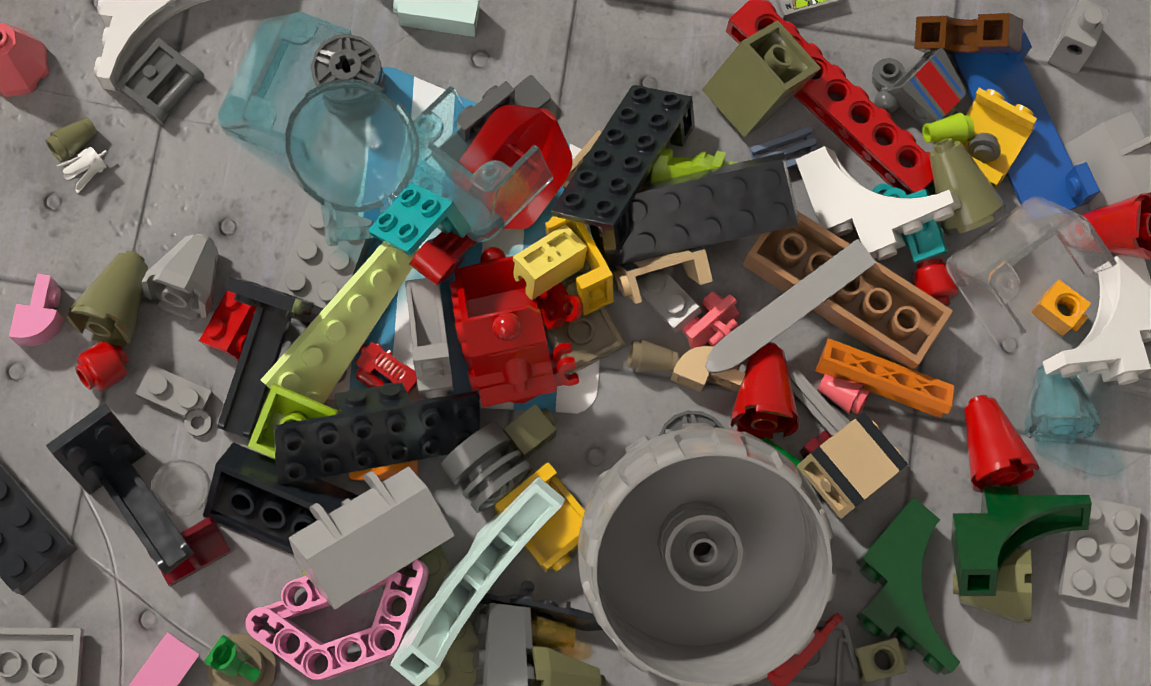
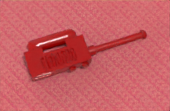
(377, 360)

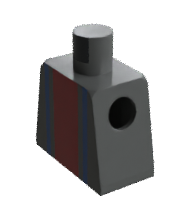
(929, 88)

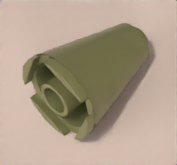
(958, 172)
(112, 301)

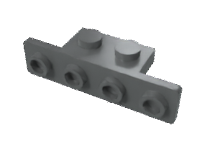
(472, 119)

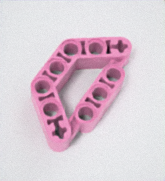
(336, 651)

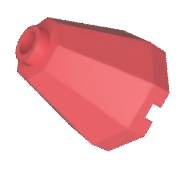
(21, 61)

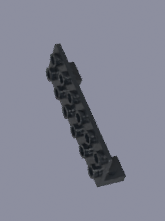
(623, 159)

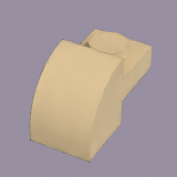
(693, 374)

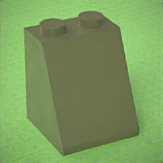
(760, 77)

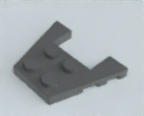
(831, 665)

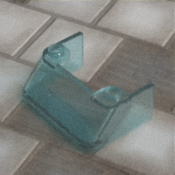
(244, 109)
(488, 195)

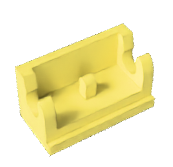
(549, 261)

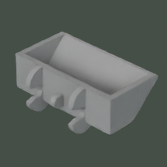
(1117, 158)
(369, 536)

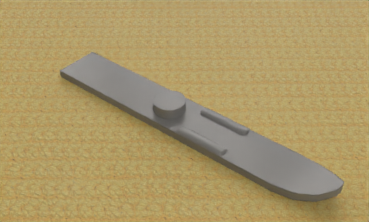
(789, 307)

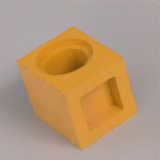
(1048, 312)

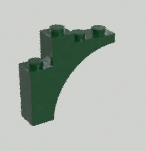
(1005, 524)
(899, 603)

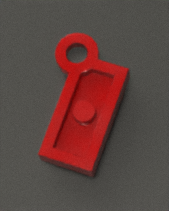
(556, 307)

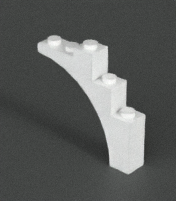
(126, 28)

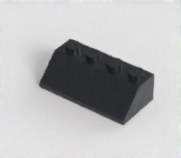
(252, 502)

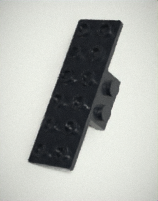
(373, 431)

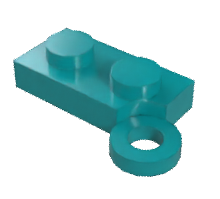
(928, 241)

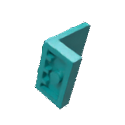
(415, 217)

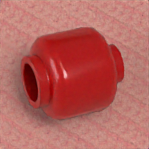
(935, 281)
(102, 366)

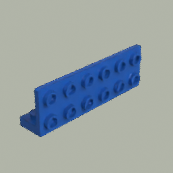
(1043, 161)

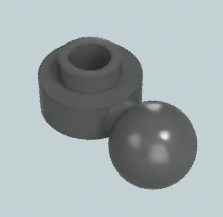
(884, 81)

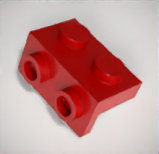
(228, 326)

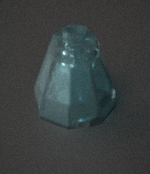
(1059, 409)

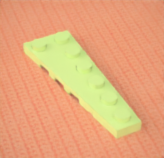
(335, 336)

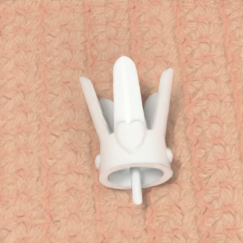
(86, 160)

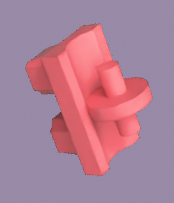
(715, 324)

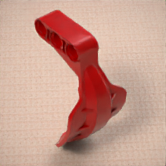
(503, 138)

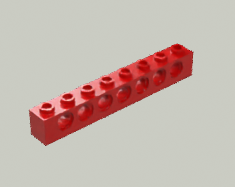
(838, 114)

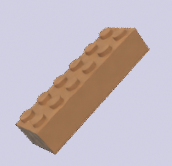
(872, 308)

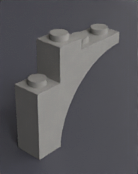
(428, 339)

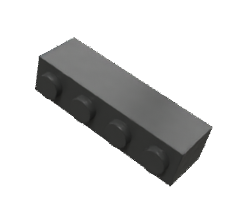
(503, 646)

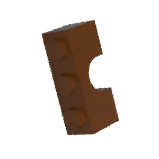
(969, 36)

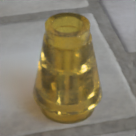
(552, 633)

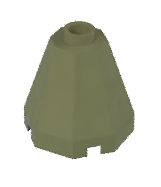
(1013, 590)
(558, 669)

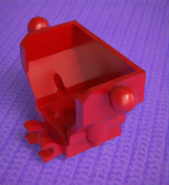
(505, 334)

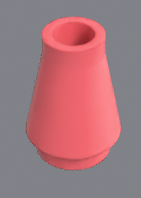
(844, 393)

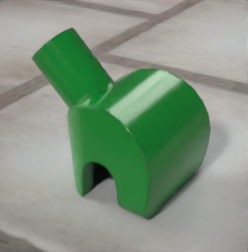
(231, 660)

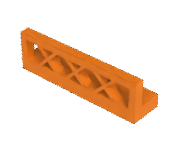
(886, 378)

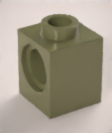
(531, 431)
(870, 672)

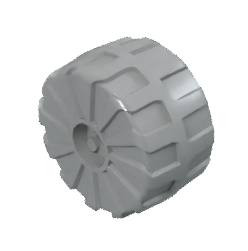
(718, 613)

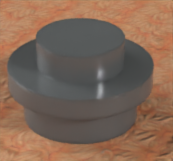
(984, 147)

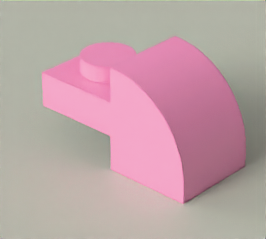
(39, 321)

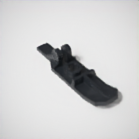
(573, 617)

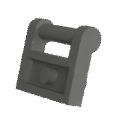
(152, 73)

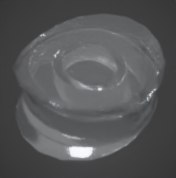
(181, 487)

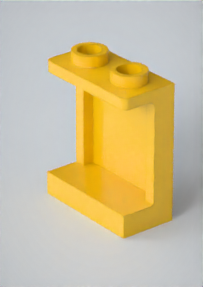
(560, 533)

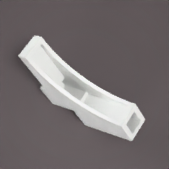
(877, 218)
(1119, 330)

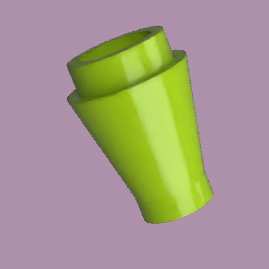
(956, 126)

